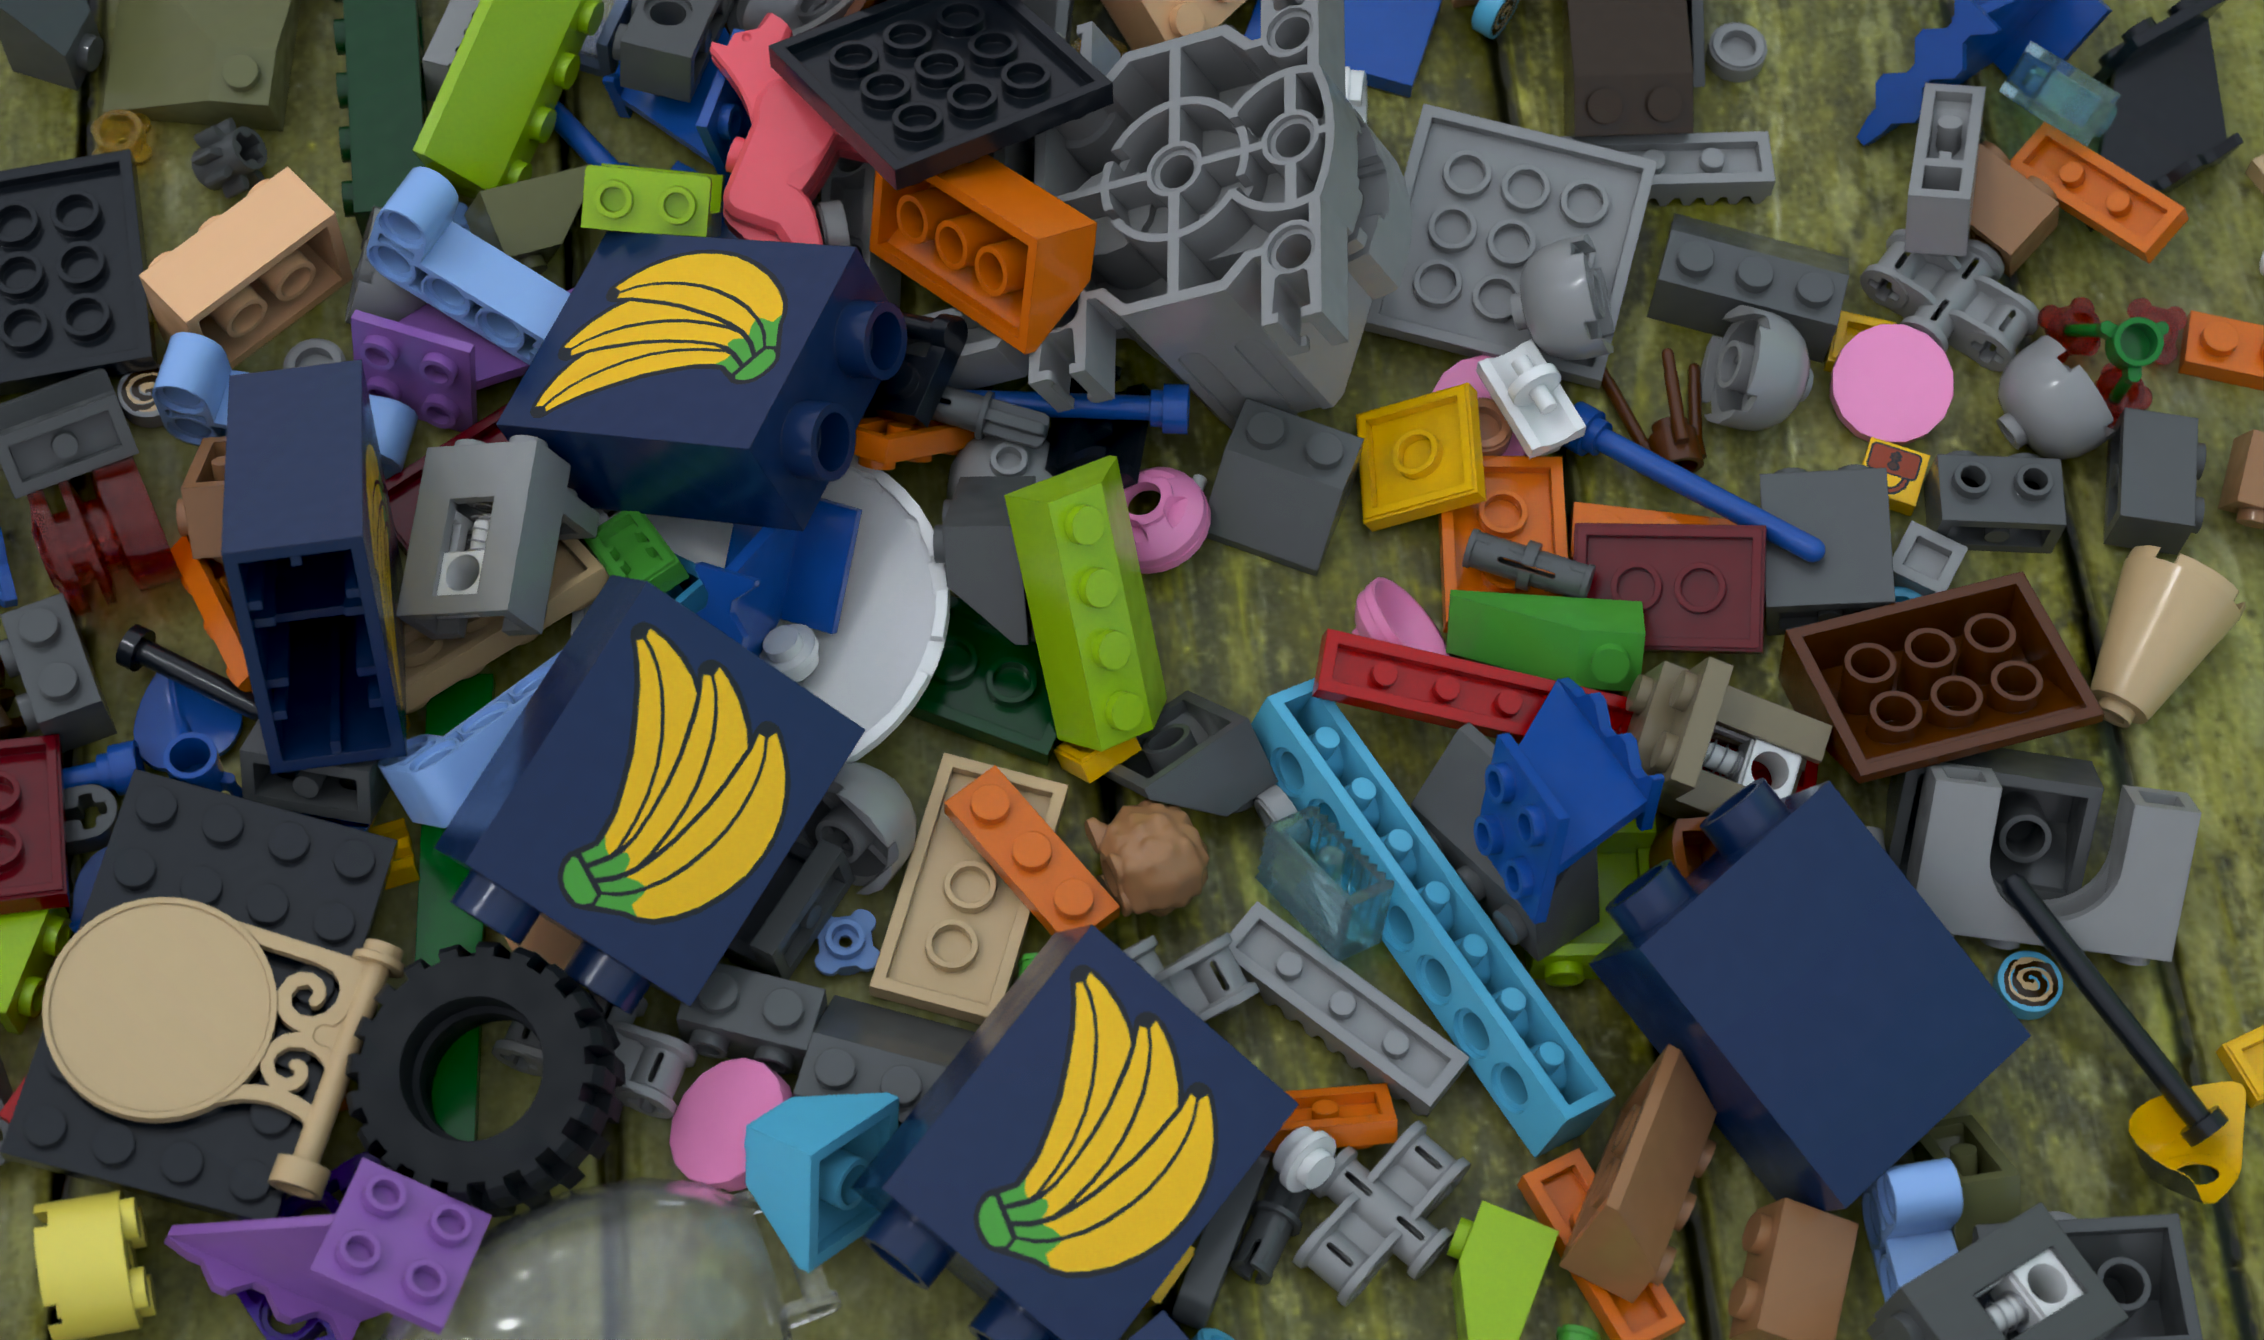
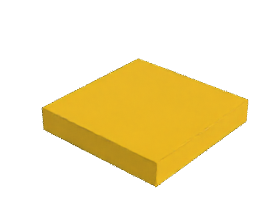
(1421, 457)

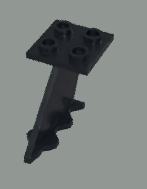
(2169, 100)

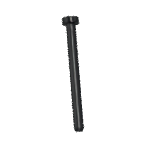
(140, 650)
(2199, 1120)

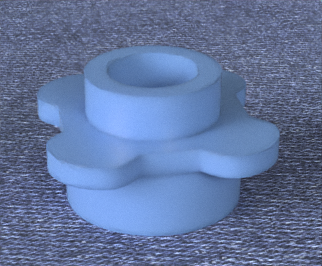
(847, 960)

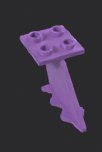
(430, 364)
(382, 1252)

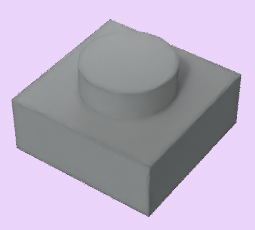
(1926, 560)

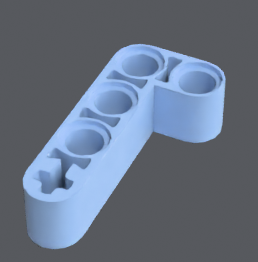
(459, 272)
(194, 399)
(445, 768)
(1912, 1220)

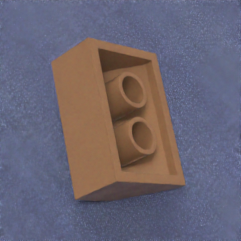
(1644, 1181)

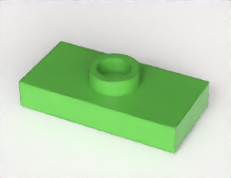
(635, 550)

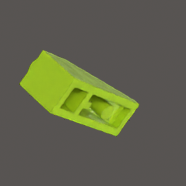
(1497, 1272)

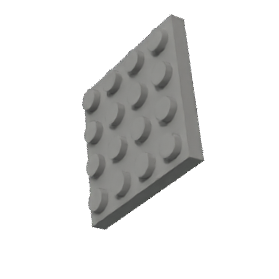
(1487, 203)

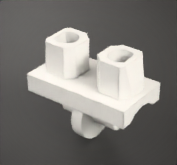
(1531, 399)

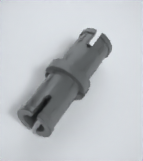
(1487, 553)

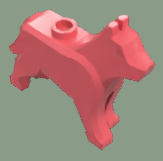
(785, 151)

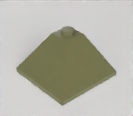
(203, 60)

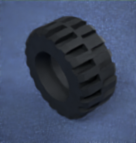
(426, 1020)

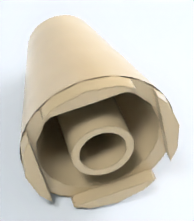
(2159, 632)

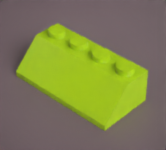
(504, 90)
(1088, 605)

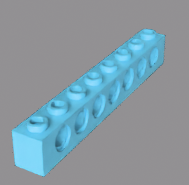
(1438, 926)

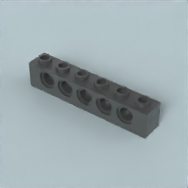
(669, 44)

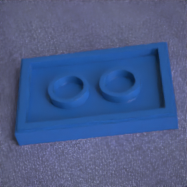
(1382, 39)

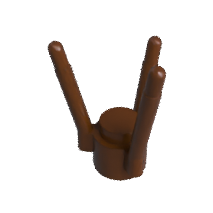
(1673, 436)

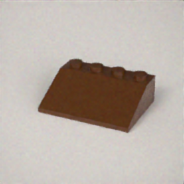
(1936, 678)

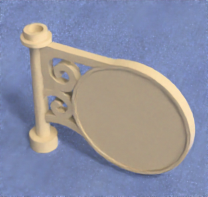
(178, 1009)

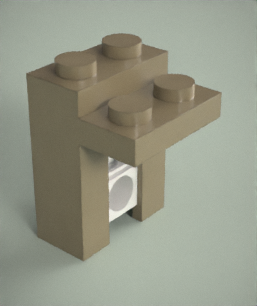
(1684, 709)

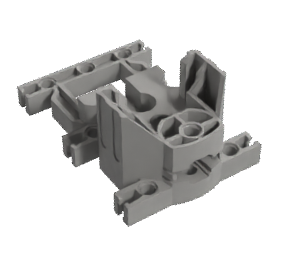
(1230, 212)

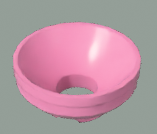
(1177, 523)
(1394, 616)

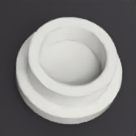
(791, 650)
(1305, 1159)

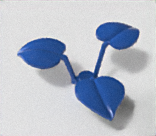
(185, 738)

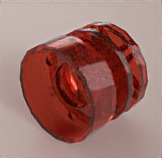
(102, 537)

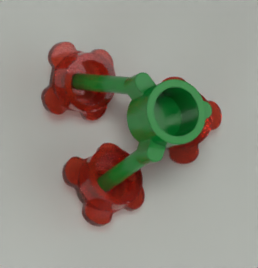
(2128, 346)

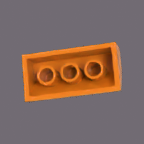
(987, 246)

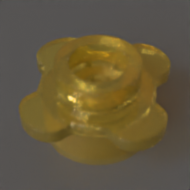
(122, 125)

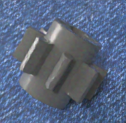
(229, 158)

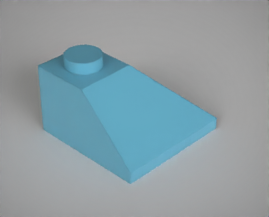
(807, 1160)

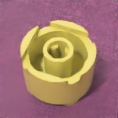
(91, 1265)

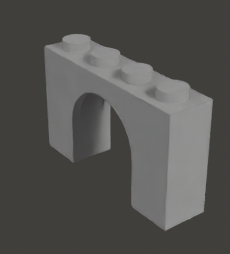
(2123, 911)

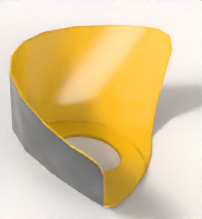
(2163, 1150)

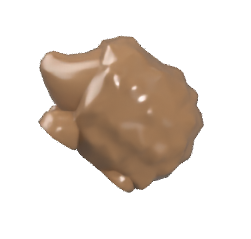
(1149, 858)

